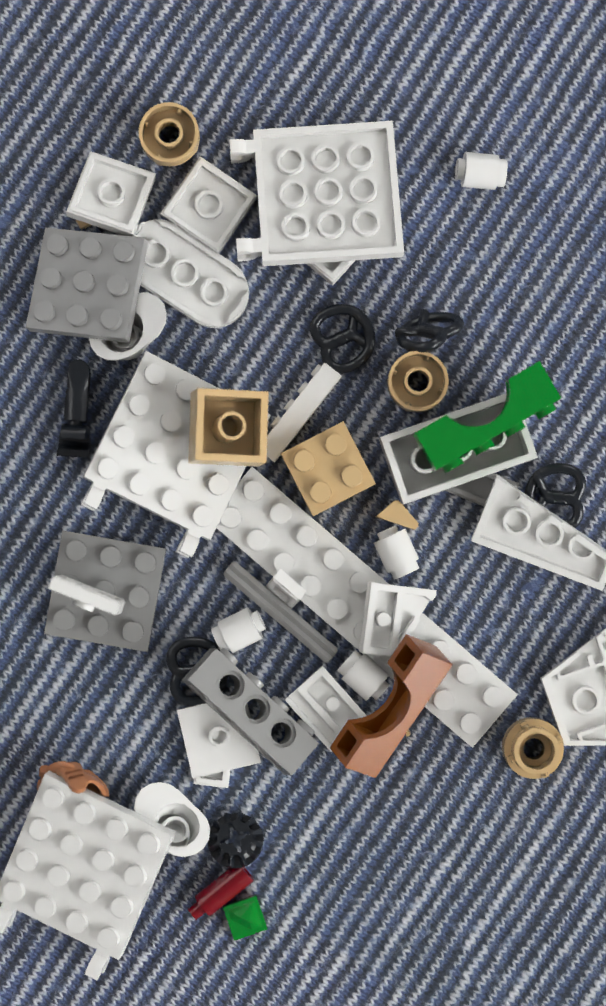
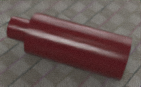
(220, 891)

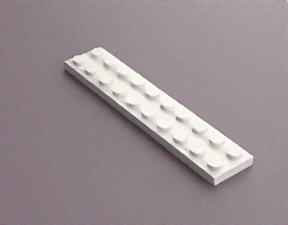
(336, 581)

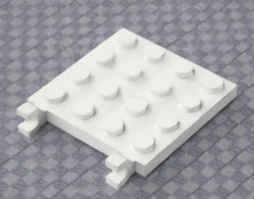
(323, 193)
(148, 455)
(83, 868)

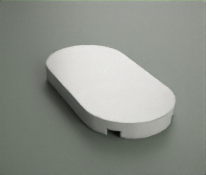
(191, 275)

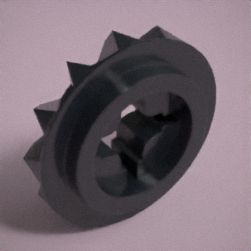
(250, 845)

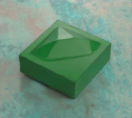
(245, 917)

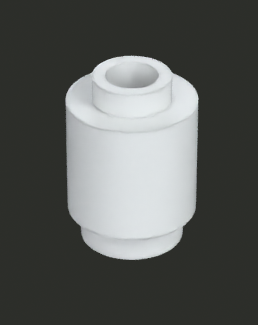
(481, 171)
(396, 552)
(239, 630)
(364, 675)

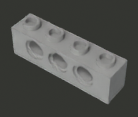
(298, 738)

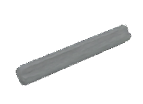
(280, 612)

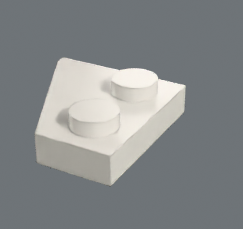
(390, 615)

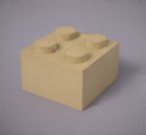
(228, 427)
(328, 469)

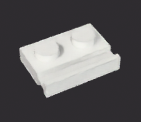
(324, 705)

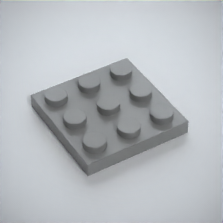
(87, 284)
(114, 567)

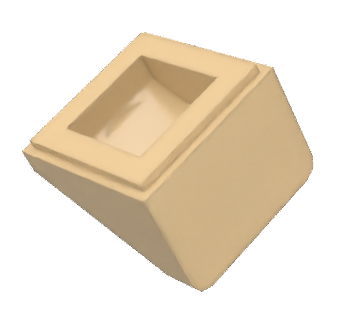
(399, 515)

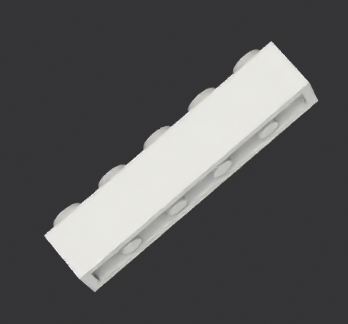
(300, 410)

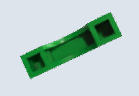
(526, 395)

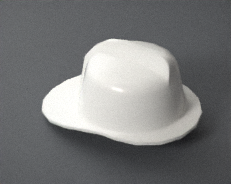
(147, 326)
(173, 810)

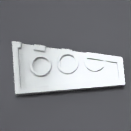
(533, 534)

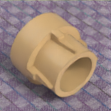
(167, 115)
(417, 400)
(540, 765)

